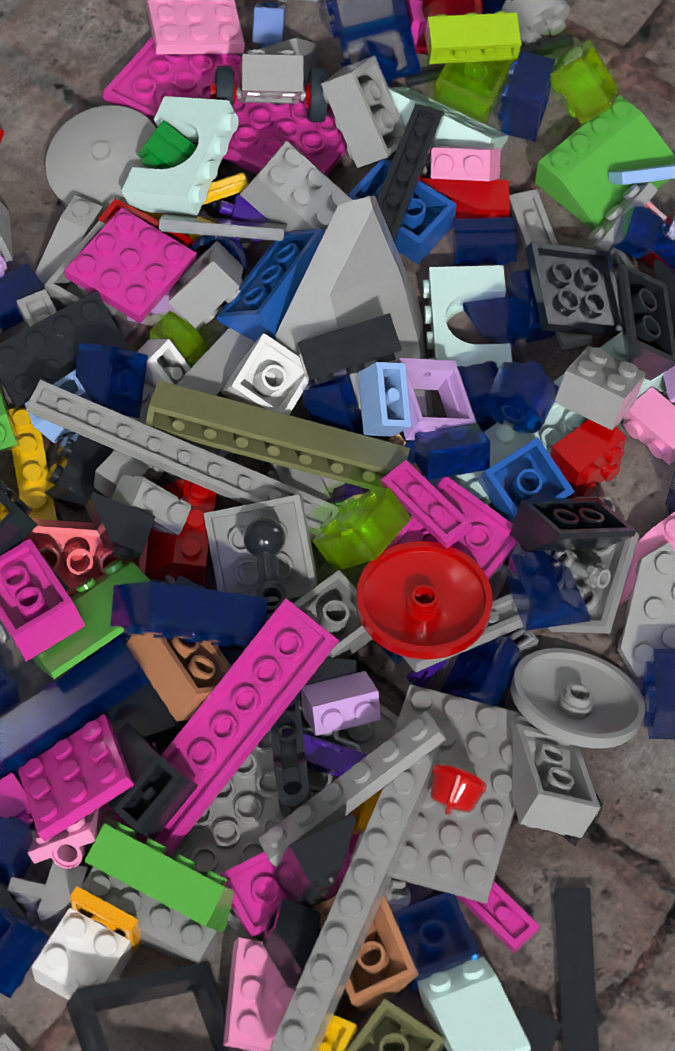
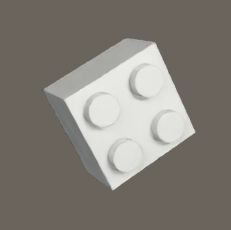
(81, 955)

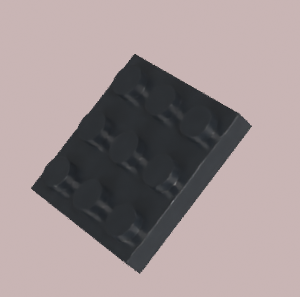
(574, 289)

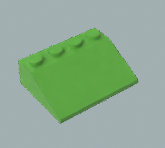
(579, 166)
(95, 608)

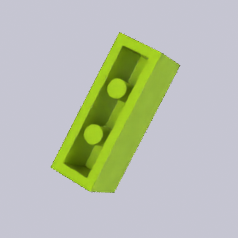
(473, 37)

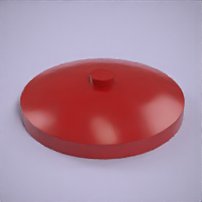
(424, 600)

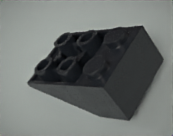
(158, 785)

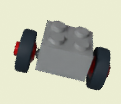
(272, 80)

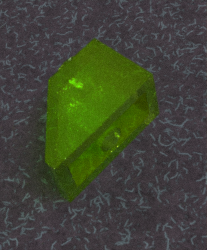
(182, 335)

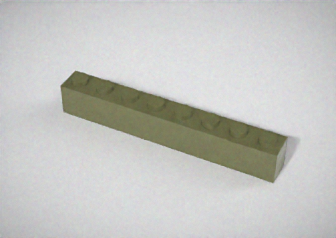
(273, 436)

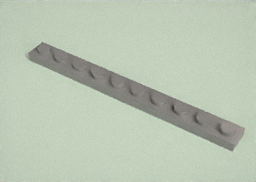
(168, 452)

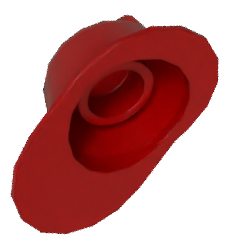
(455, 788)

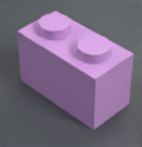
(340, 703)

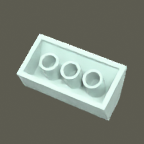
(456, 127)

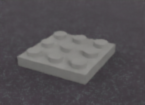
(238, 570)

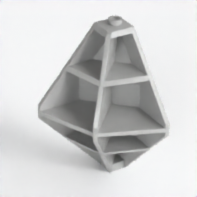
(354, 280)

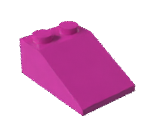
(34, 602)

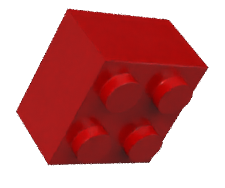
(589, 456)

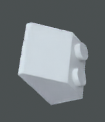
(267, 377)

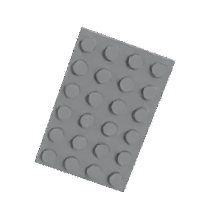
(464, 848)

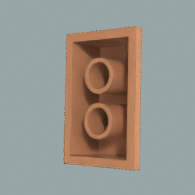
(180, 671)
(383, 962)

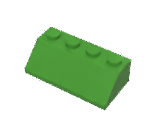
(162, 877)

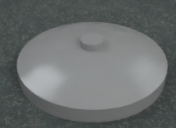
(96, 154)
(577, 698)

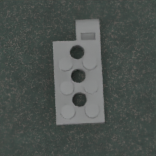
(605, 600)

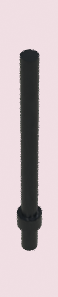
(542, 47)

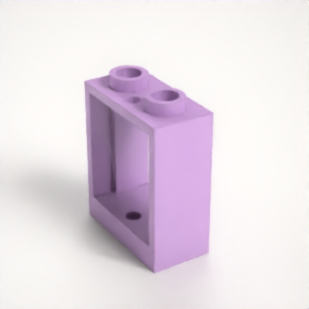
(439, 376)

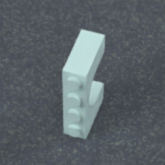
(185, 187)
(447, 292)

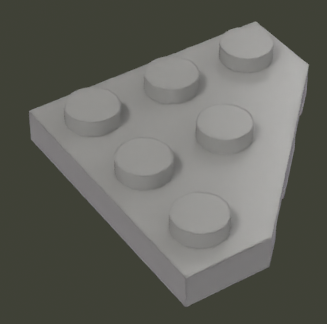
(650, 610)

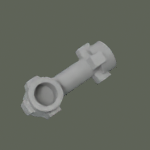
(595, 576)

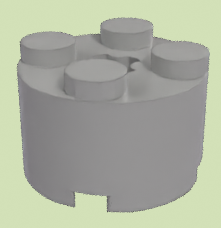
(538, 17)

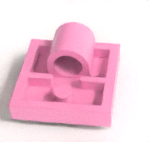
(76, 835)

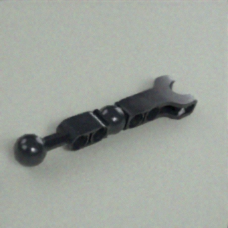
(265, 540)

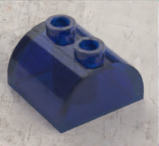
(484, 672)

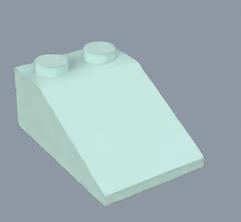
(471, 1009)

